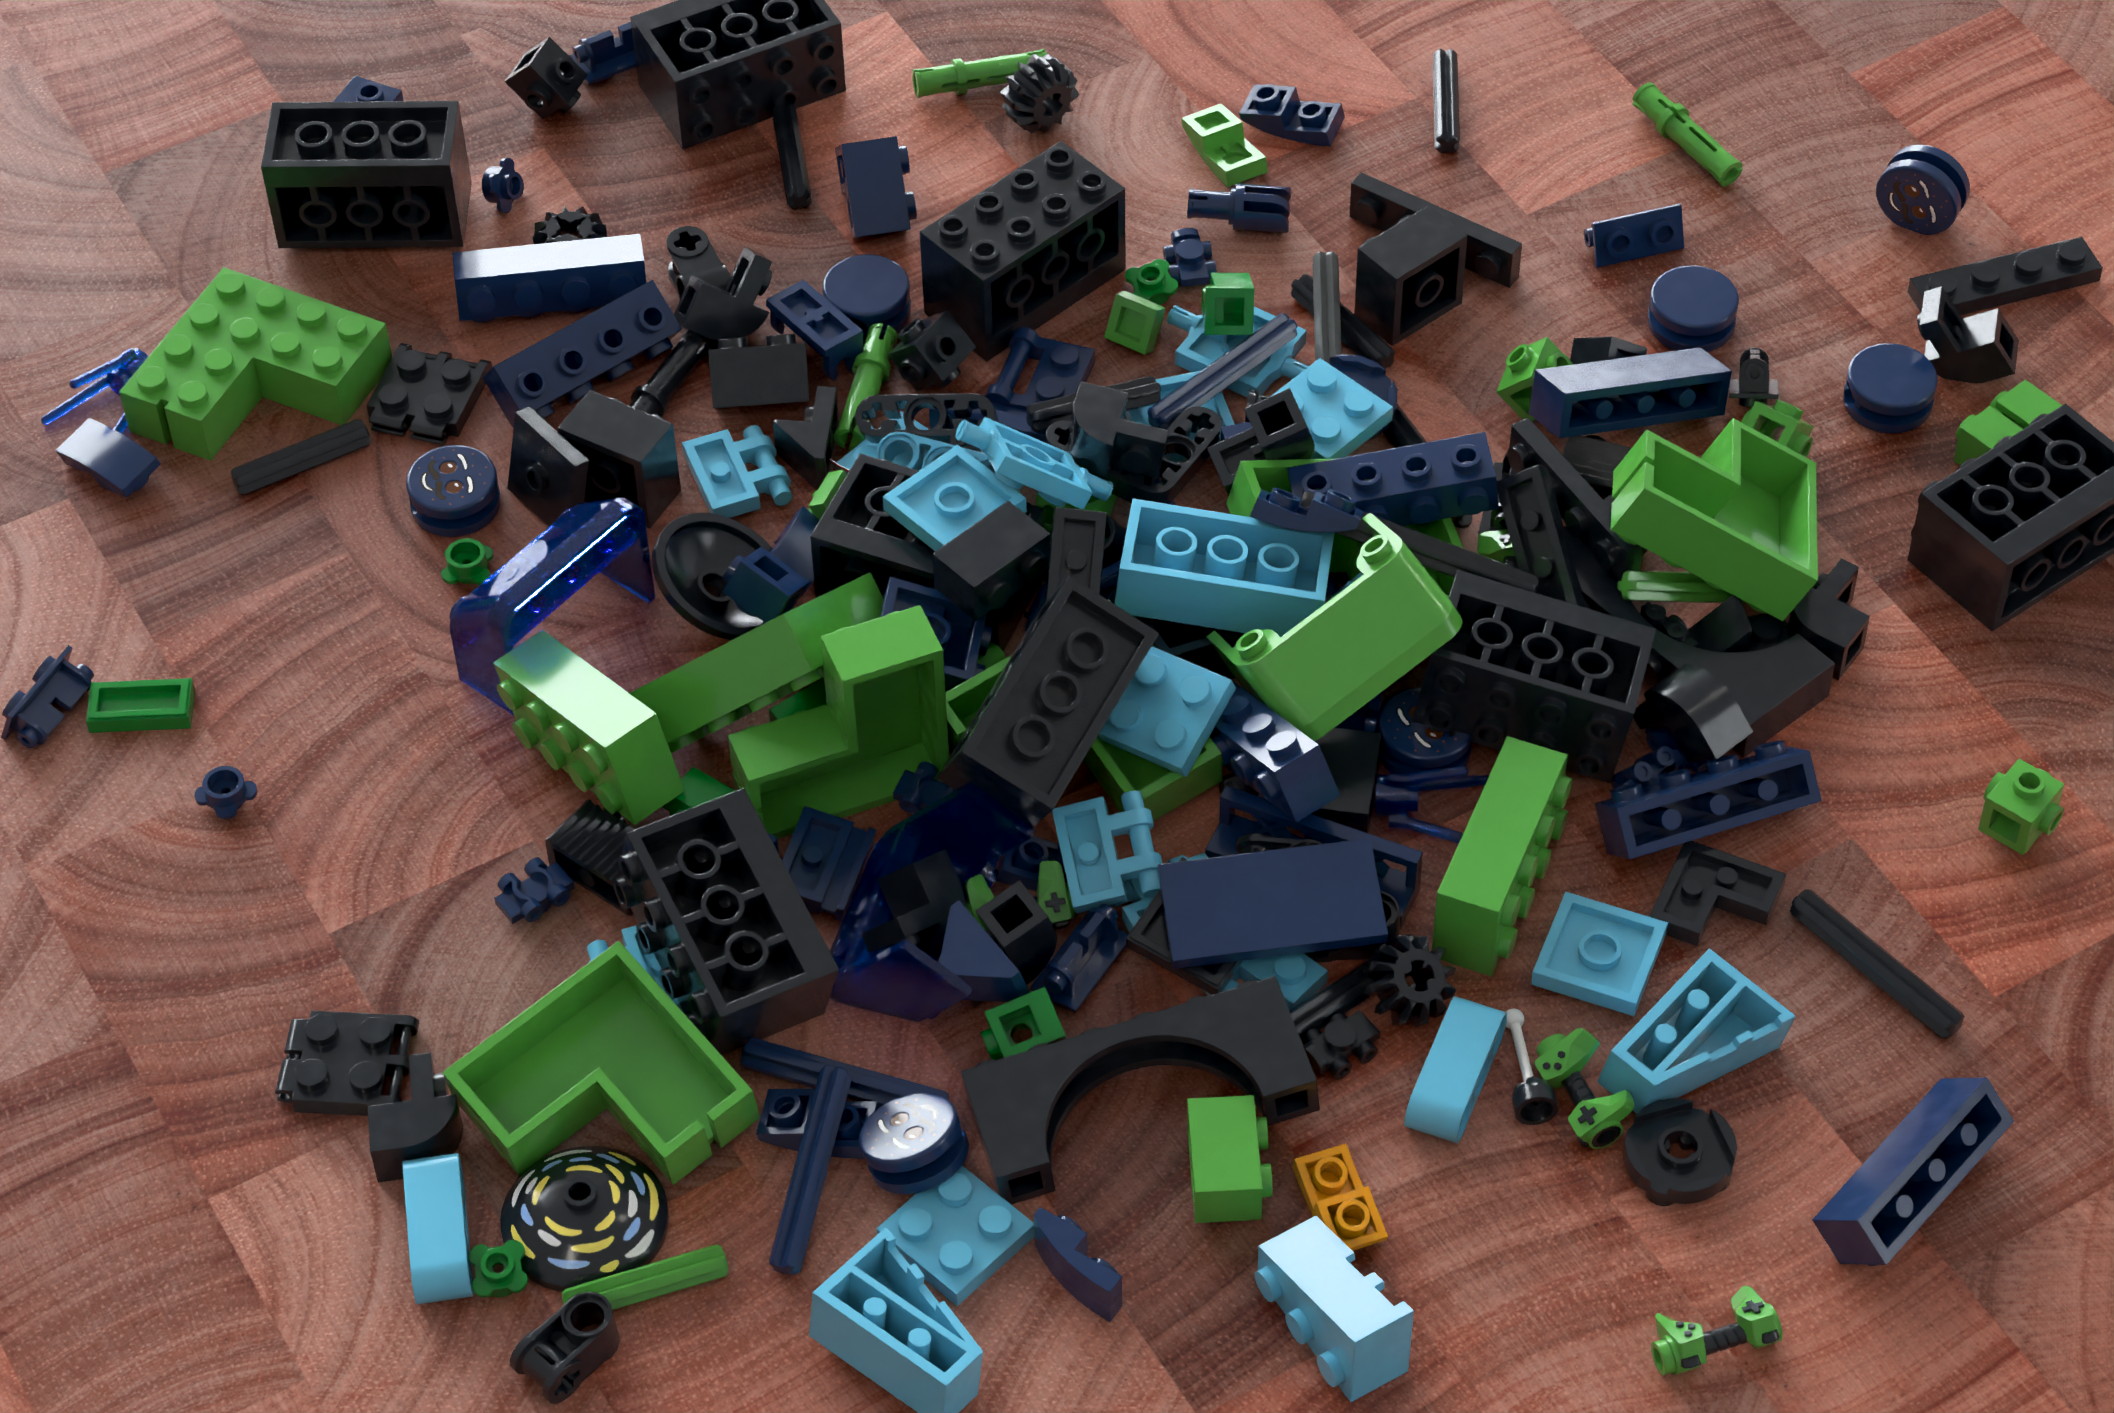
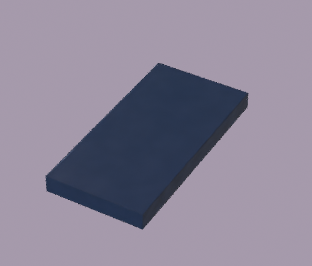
(1272, 903)

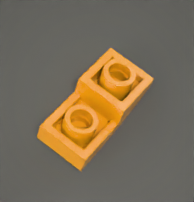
(1338, 1196)

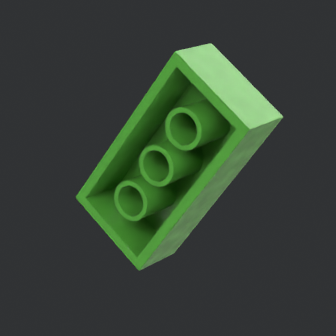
(588, 727)
(1501, 856)

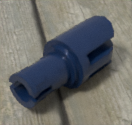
(1246, 207)

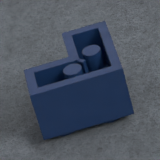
(874, 186)

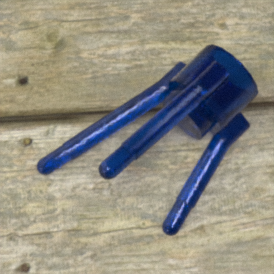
(116, 373)
(1400, 794)

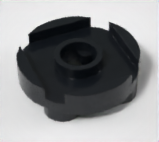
(1675, 1179)

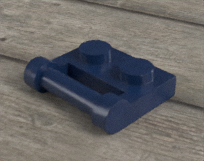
(1057, 373)

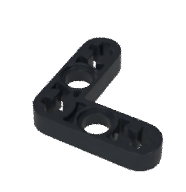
(912, 403)
(1173, 475)

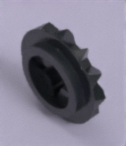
(586, 225)

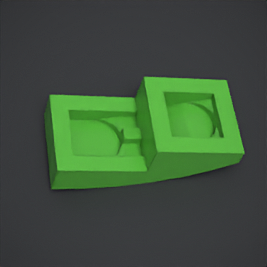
(1222, 145)

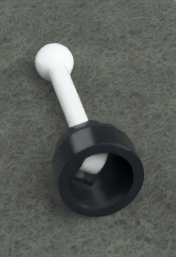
(1527, 1093)

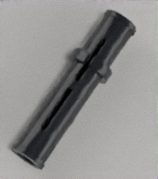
(670, 375)

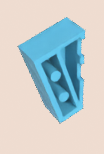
(1696, 1034)
(1335, 1309)
(896, 1331)

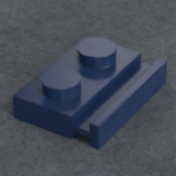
(827, 860)

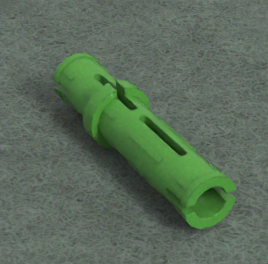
(961, 75)
(1674, 123)
(870, 371)

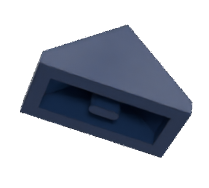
(979, 960)

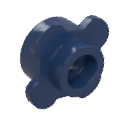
(502, 185)
(225, 791)

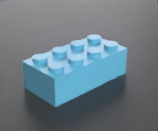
(1220, 569)

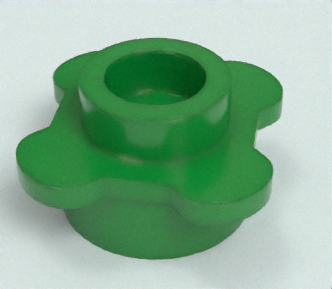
(1152, 281)
(467, 562)
(500, 1284)

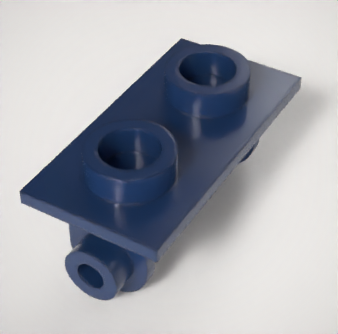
(605, 55)
(1636, 235)
(32, 712)
(1083, 959)

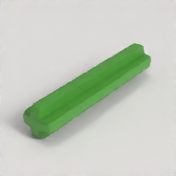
(1668, 587)
(657, 1278)

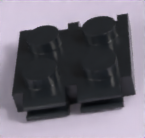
(426, 394)
(343, 1061)

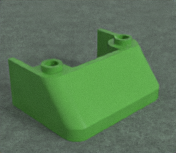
(1350, 643)

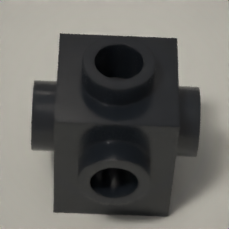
(547, 79)
(931, 351)

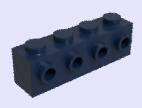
(546, 277)
(584, 352)
(1629, 392)
(1396, 492)
(1273, 756)
(1707, 801)
(1913, 1171)

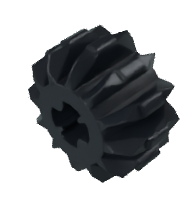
(1039, 93)
(1403, 960)

